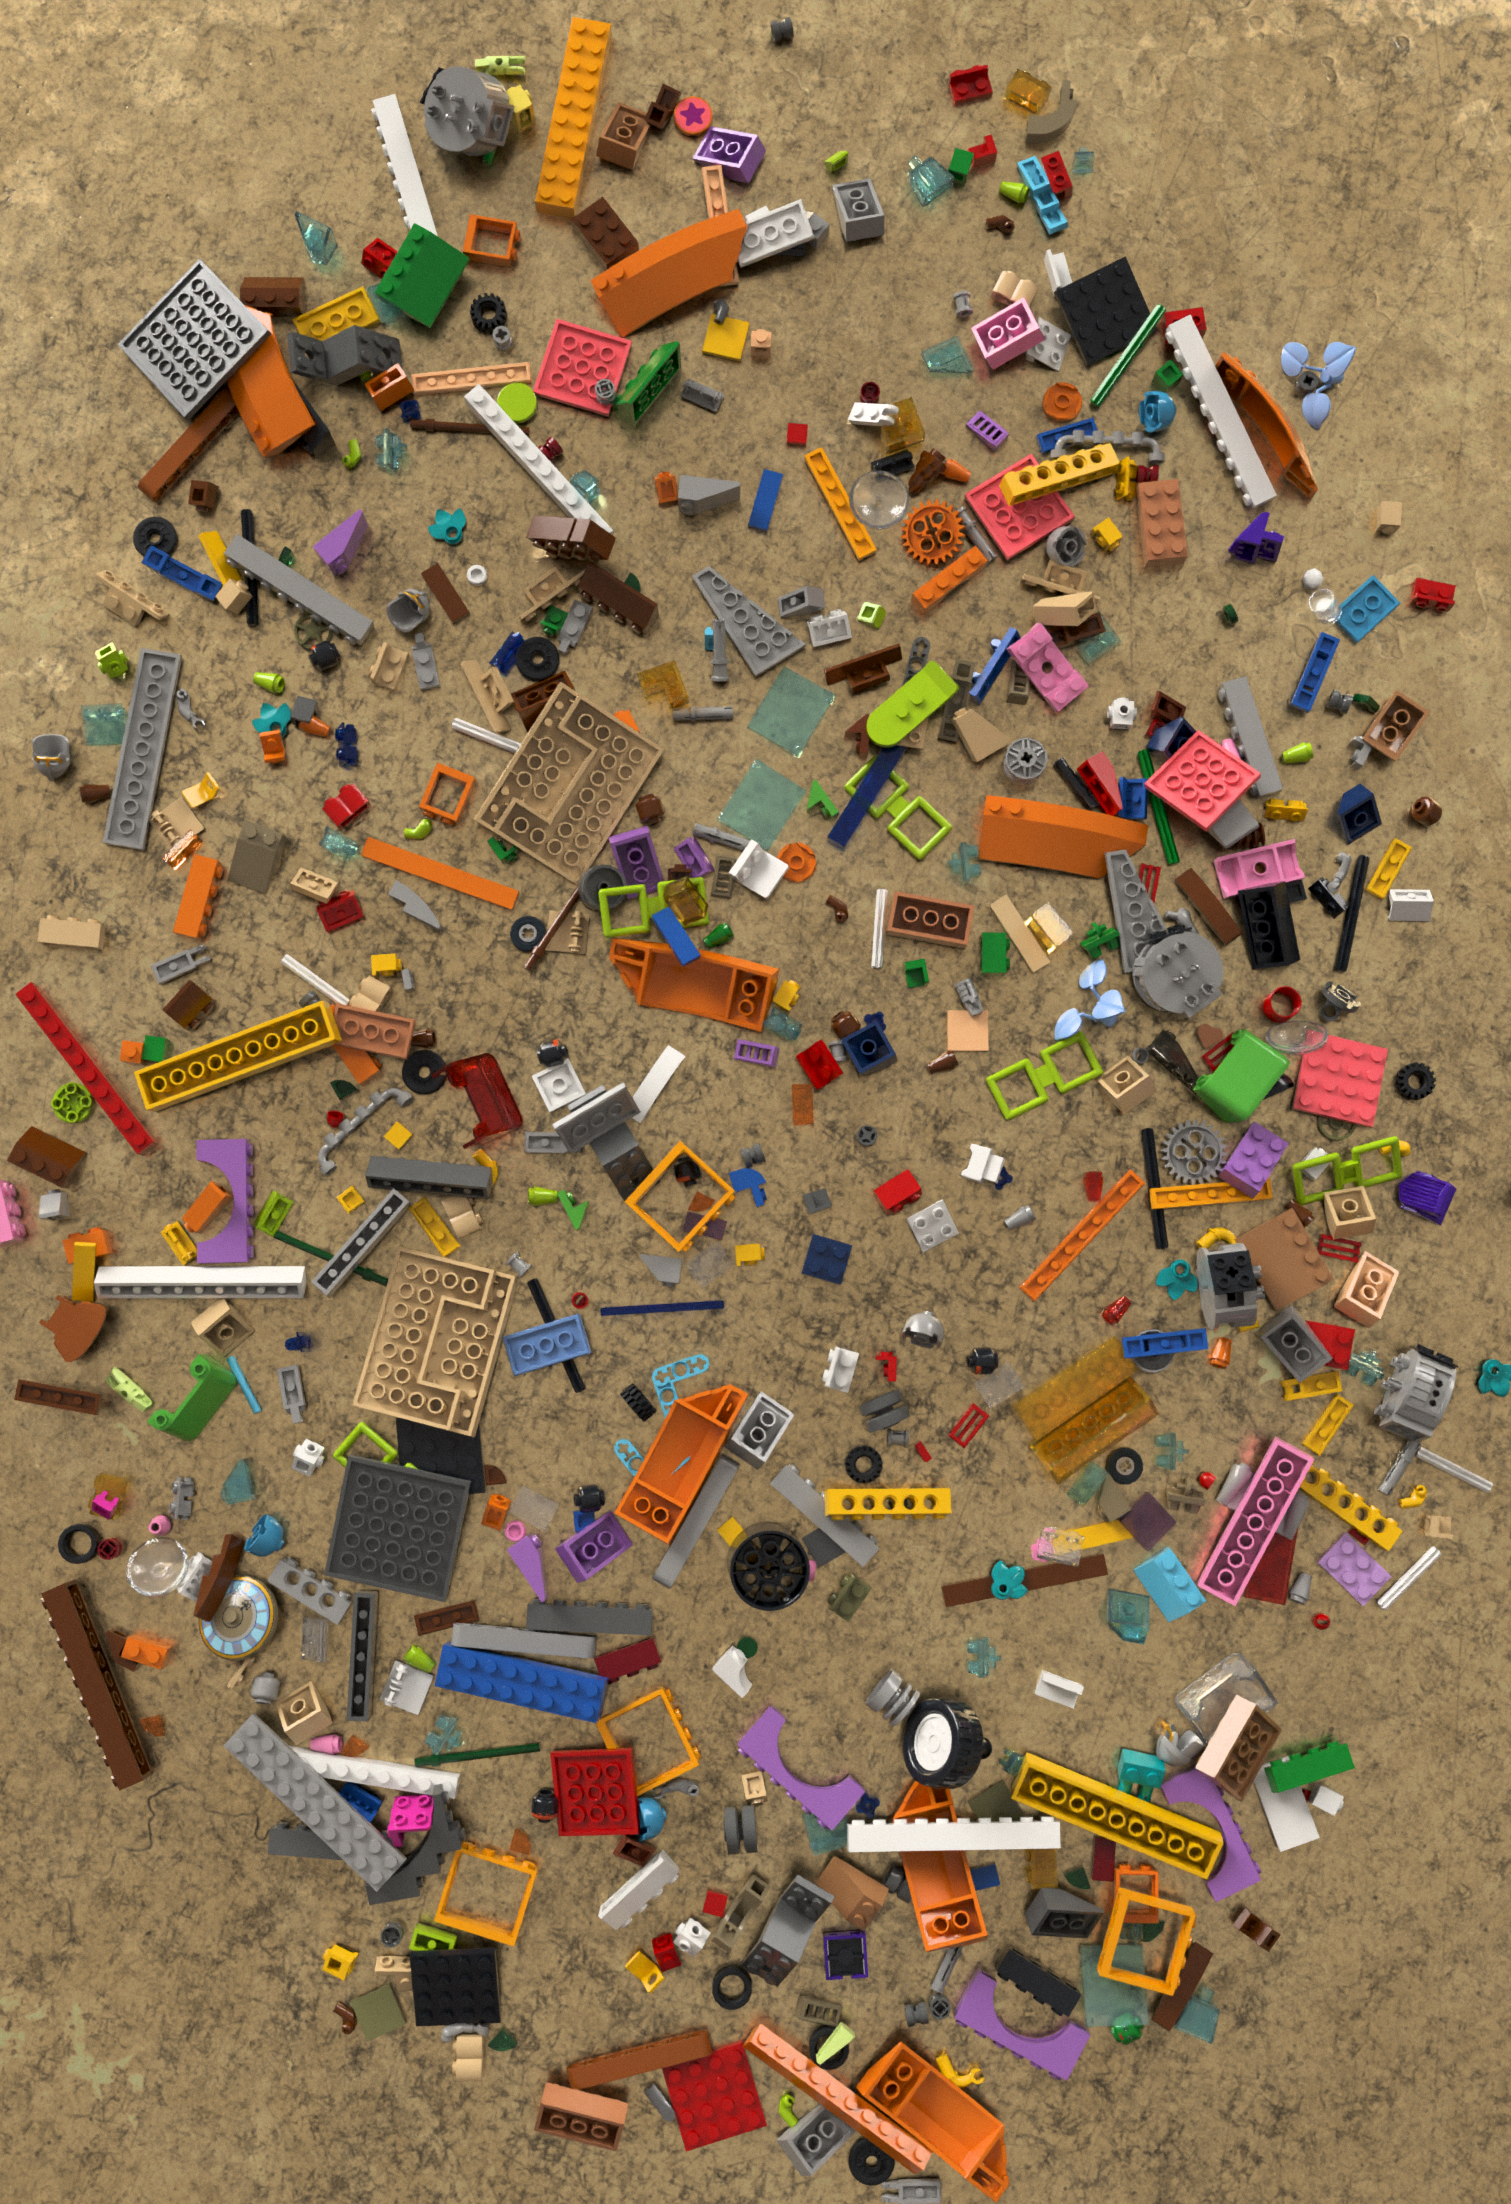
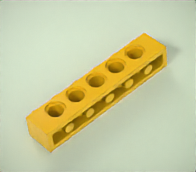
(1070, 476)
(938, 1496)
(1389, 1528)

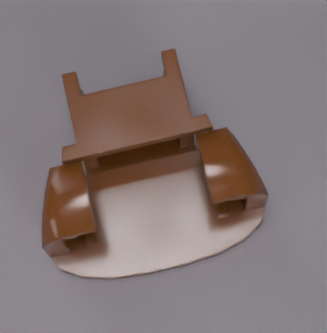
(75, 1326)

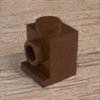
(202, 495)

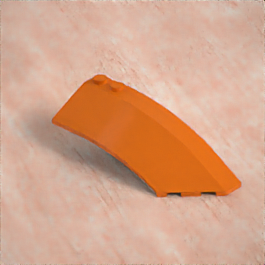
(671, 271)
(268, 396)
(1271, 420)
(1055, 836)
(709, 987)
(692, 1428)
(940, 1879)
(940, 2117)

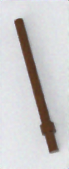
(431, 425)
(538, 951)

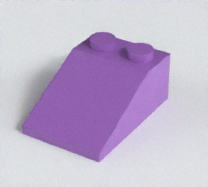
(733, 150)
(341, 544)
(637, 859)
(593, 1549)
(530, 1560)

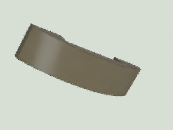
(962, 675)

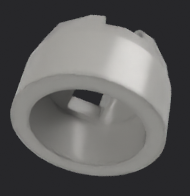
(1143, 1057)

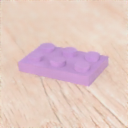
(1354, 1569)

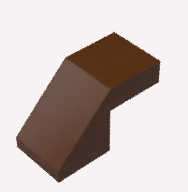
(664, 107)
(117, 1642)
(1256, 1929)

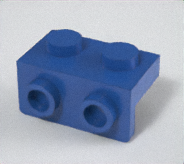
(1133, 798)
(363, 1802)

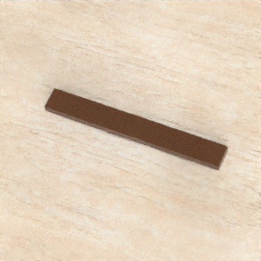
(1034, 1579)

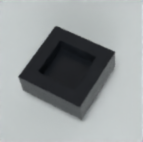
(1296, 891)

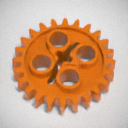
(950, 525)

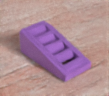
(997, 429)
(758, 1046)

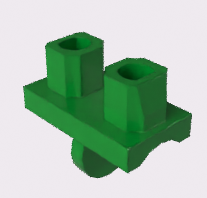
(1098, 937)

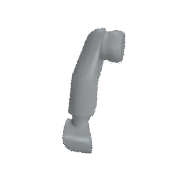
(184, 708)
(1345, 860)
(681, 1785)
(457, 2028)

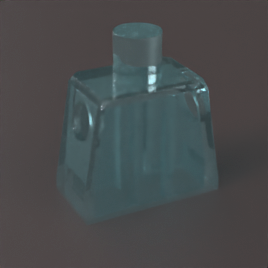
(928, 179)
(1199, 2016)

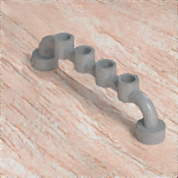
(1116, 439)
(348, 1127)

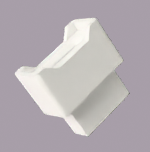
(983, 1165)

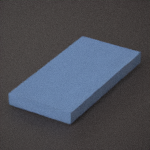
(547, 1344)

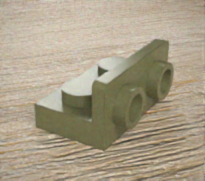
(849, 1597)

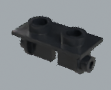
(895, 463)
(1332, 903)

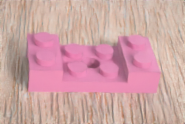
(1062, 682)
(1238, 869)

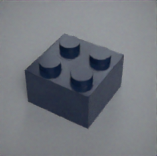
(826, 1259)

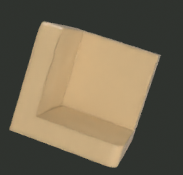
(1438, 1526)

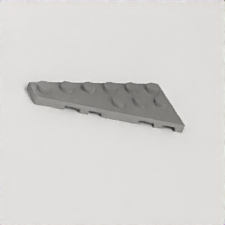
(751, 629)
(1132, 907)

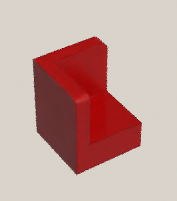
(984, 153)

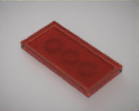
(1273, 1571)

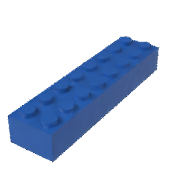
(522, 1682)

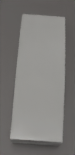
(414, 905)

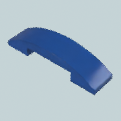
(181, 574)

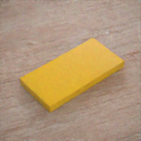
(338, 315)

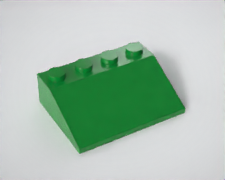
(421, 275)
(649, 383)

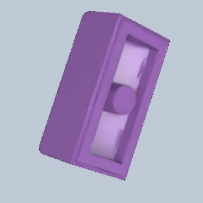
(694, 857)

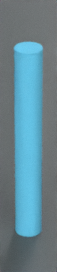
(243, 1384)

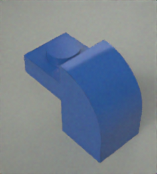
(749, 1179)

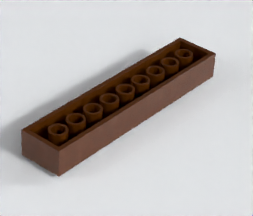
(96, 1684)

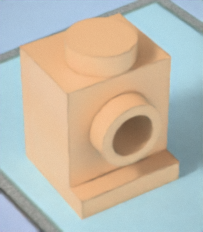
(761, 339)

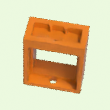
(492, 224)
(454, 775)
(1138, 1916)

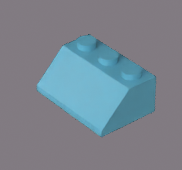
(1169, 1585)

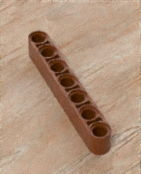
(189, 446)
(639, 2060)

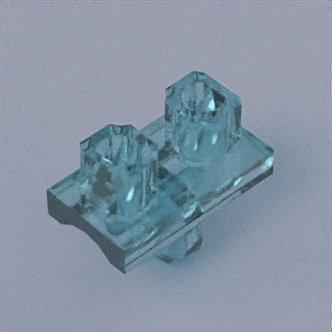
(391, 447)
(338, 844)
(966, 852)
(783, 1024)
(1372, 1371)
(1169, 1441)
(985, 1655)
(437, 1742)

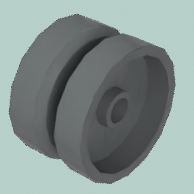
(590, 885)
(883, 1409)
(740, 1830)

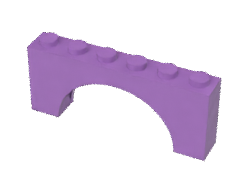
(233, 1243)
(826, 1803)
(1235, 1866)
(1054, 2053)

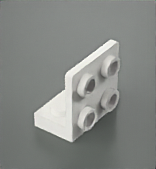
(758, 870)

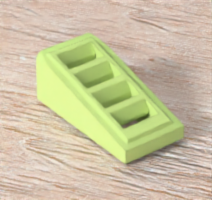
(838, 2039)

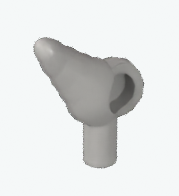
(1182, 917)

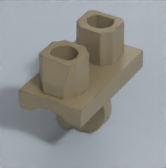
(1187, 1494)

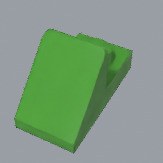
(819, 797)
(576, 1213)

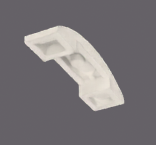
(656, 1081)

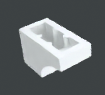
(732, 1671)

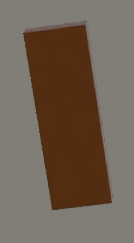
(445, 593)
(445, 1617)

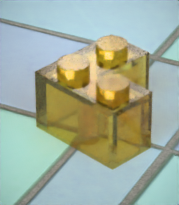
(906, 429)
(664, 679)

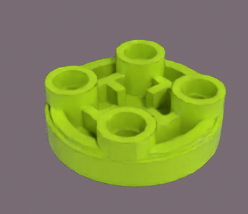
(518, 402)
(73, 1103)

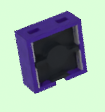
(845, 1955)

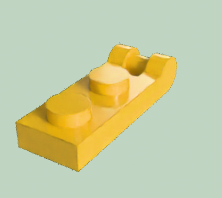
(1313, 1385)

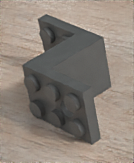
(342, 355)
(618, 1152)
(787, 1931)

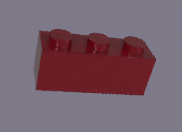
(628, 1659)

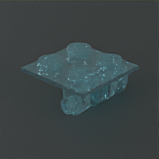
(103, 723)
(823, 1839)

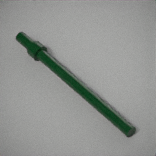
(367, 1274)
(437, 1760)

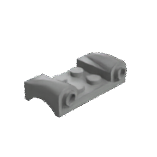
(1236, 1486)

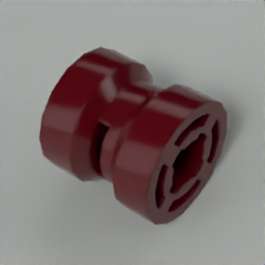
(869, 390)
(551, 449)
(1147, 474)
(113, 1546)

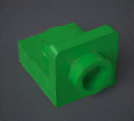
(553, 621)
(499, 848)

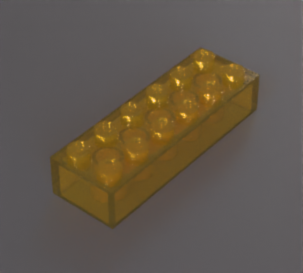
(1074, 1387)
(1094, 1430)

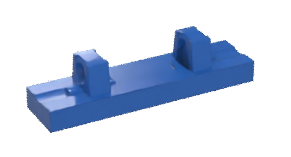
(1315, 672)
(985, 680)
(1165, 1343)

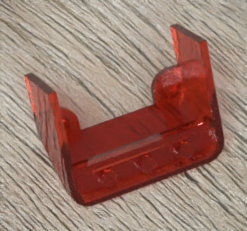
(487, 1094)

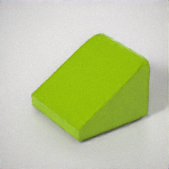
(837, 161)
(871, 615)

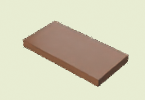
(374, 1031)

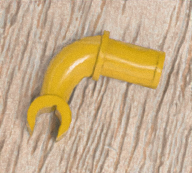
(484, 1160)
(1216, 1234)
(961, 2081)

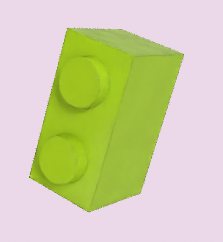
(431, 1938)

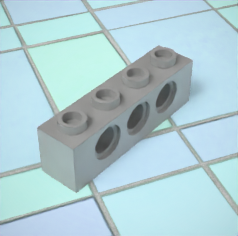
(316, 1602)

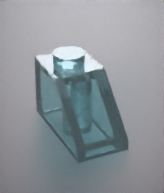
(586, 485)
(1087, 1483)
(238, 1484)

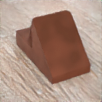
(1166, 708)
(859, 730)
(634, 1850)

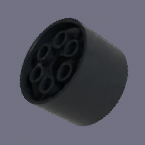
(743, 1546)

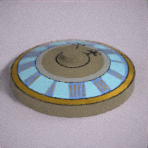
(242, 1621)

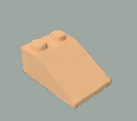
(1367, 1290)

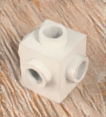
(1121, 714)
(307, 1457)
(691, 1937)

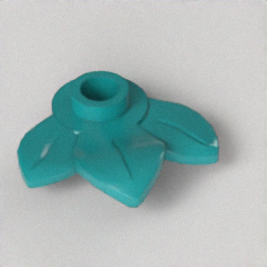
(448, 524)
(273, 718)
(1176, 1282)
(1496, 1381)
(1010, 1579)

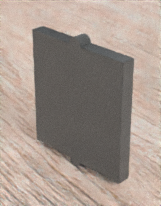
(821, 1547)

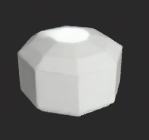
(1312, 579)

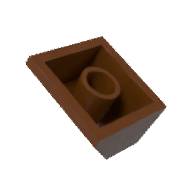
(189, 1005)

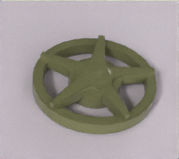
(312, 631)
(1335, 1125)

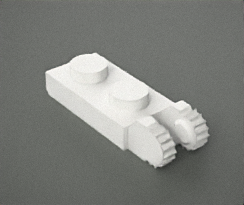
(872, 414)

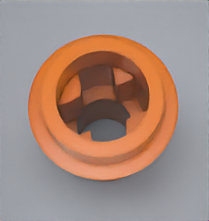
(956, 471)
(315, 727)
(1221, 1355)

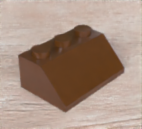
(274, 295)
(533, 698)
(47, 1157)

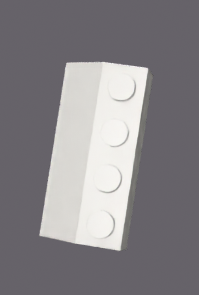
(638, 1890)

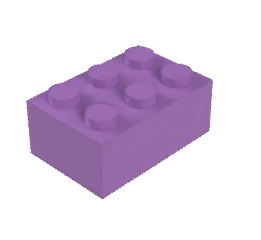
(1253, 1160)

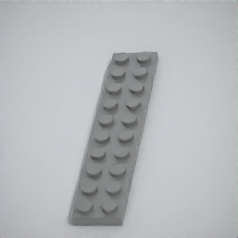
(142, 749)
(315, 1802)

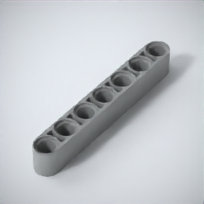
(696, 1521)
(523, 1640)

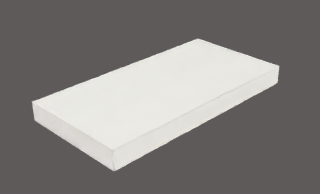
(775, 233)
(1286, 1813)

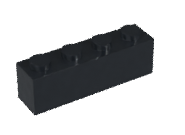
(1038, 1981)

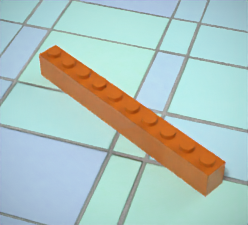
(838, 2099)

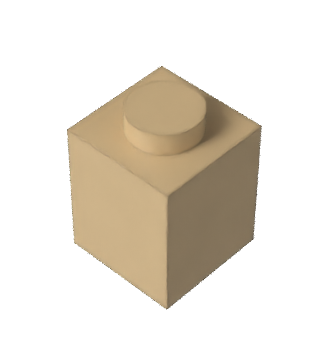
(1388, 517)
(234, 595)

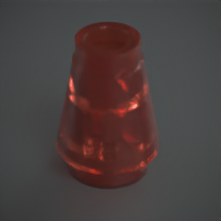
(1094, 1185)
(1116, 1310)

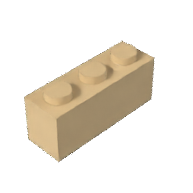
(71, 933)

